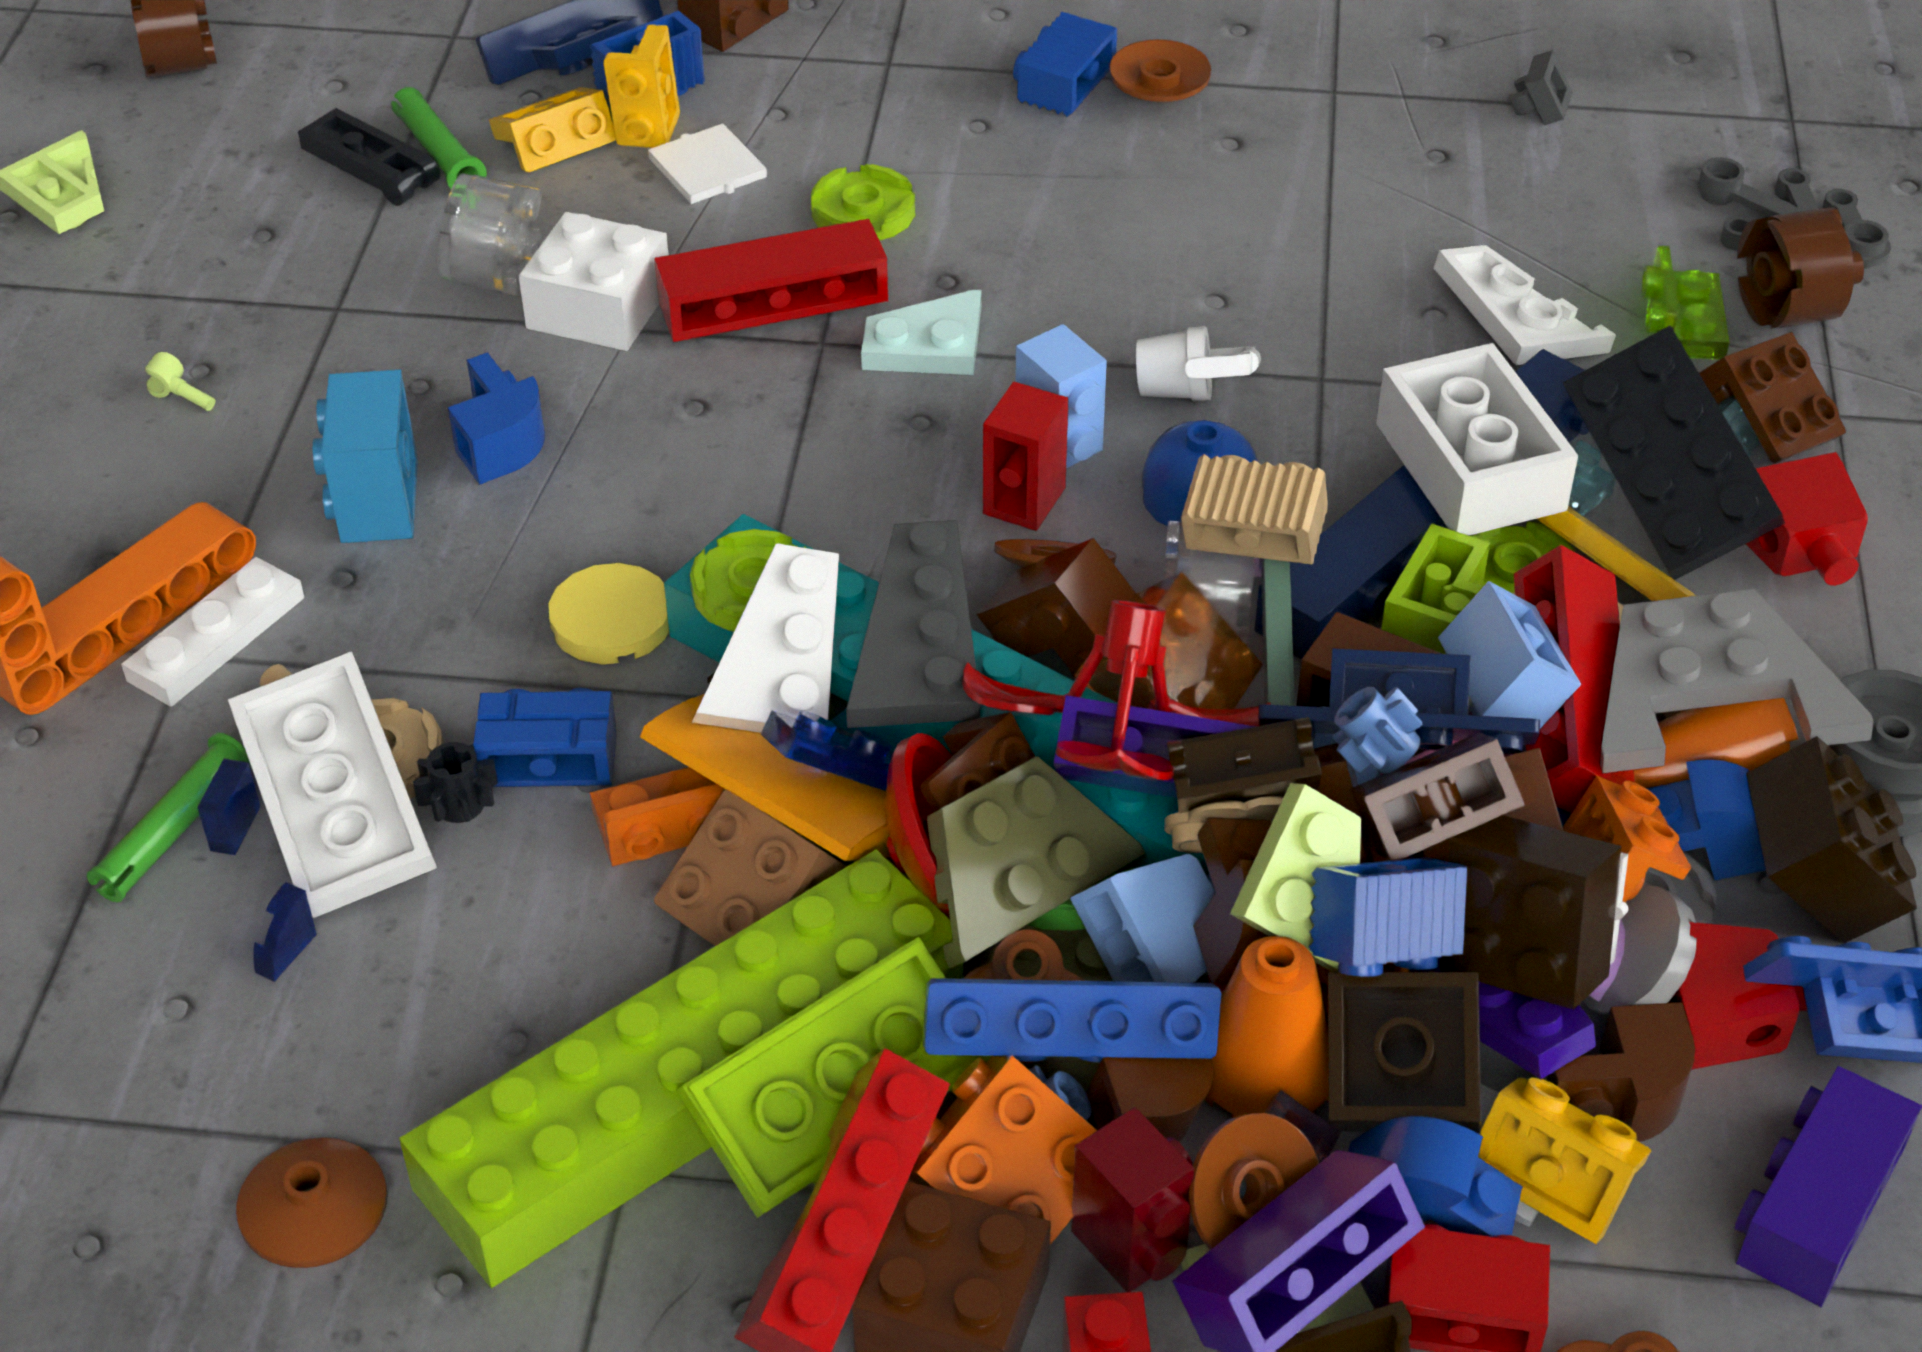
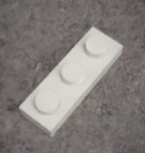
(212, 631)

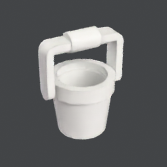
(1184, 364)

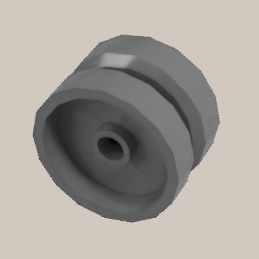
(1895, 750)

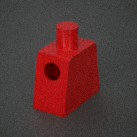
(1820, 518)
(1727, 1014)

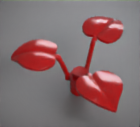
(1131, 647)

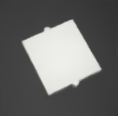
(707, 163)

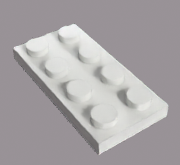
(331, 784)

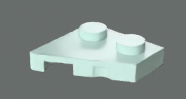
(925, 336)

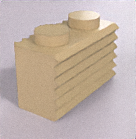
(1255, 509)

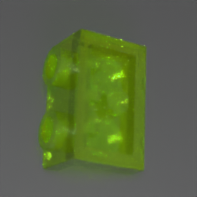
(1687, 302)

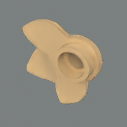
(1187, 825)

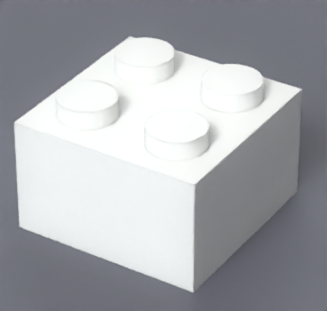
(593, 281)

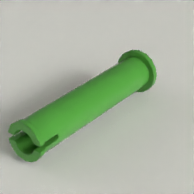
(435, 136)
(163, 822)

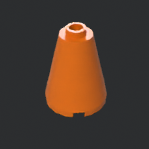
(1731, 733)
(1271, 1030)

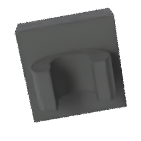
(1543, 89)

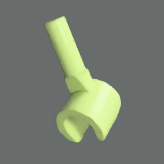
(166, 378)

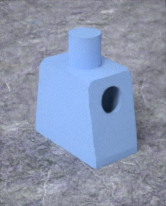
(1147, 920)

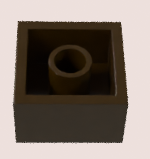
(1832, 839)
(1536, 909)
(1404, 1048)

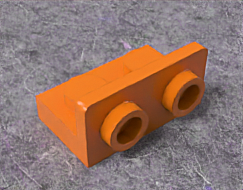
(653, 813)
(1632, 819)

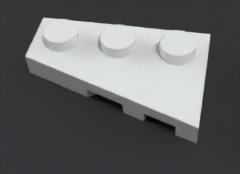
(1513, 311)
(780, 645)

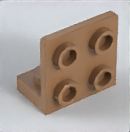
(740, 870)

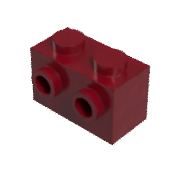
(1132, 1199)

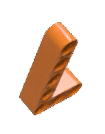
(113, 609)

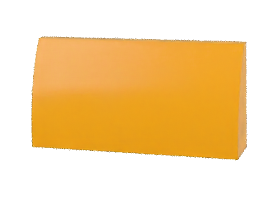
(819, 805)

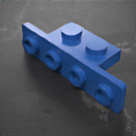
(1854, 996)
(1071, 1019)

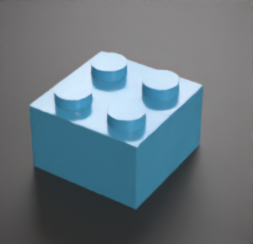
(367, 456)

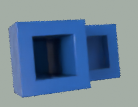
(500, 424)
(1714, 813)
(1445, 1174)

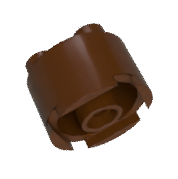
(172, 36)
(1798, 268)

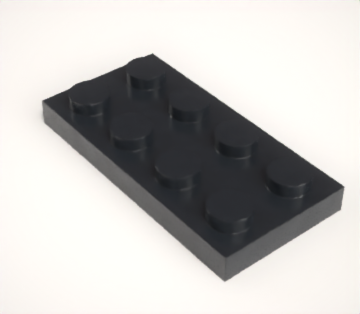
(1673, 453)

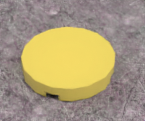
(609, 613)

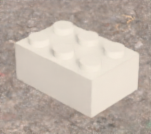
(1476, 440)

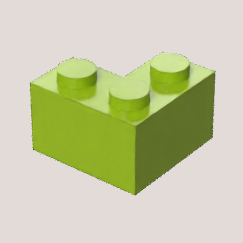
(1435, 586)

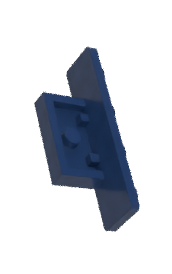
(559, 36)
(1429, 681)

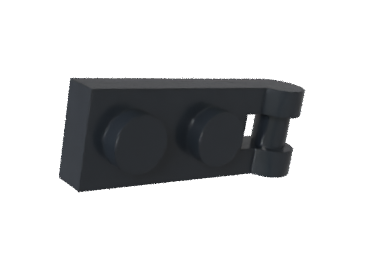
(369, 155)

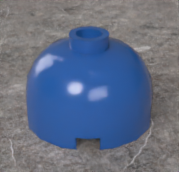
(1174, 459)

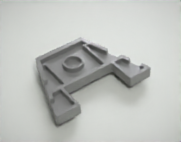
(1715, 655)

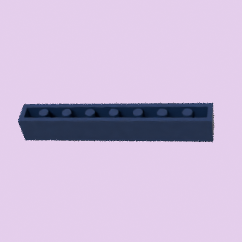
(1374, 540)

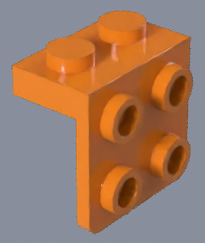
(1005, 1143)

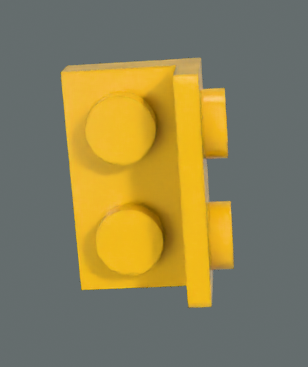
(643, 91)
(556, 127)
(1561, 1156)

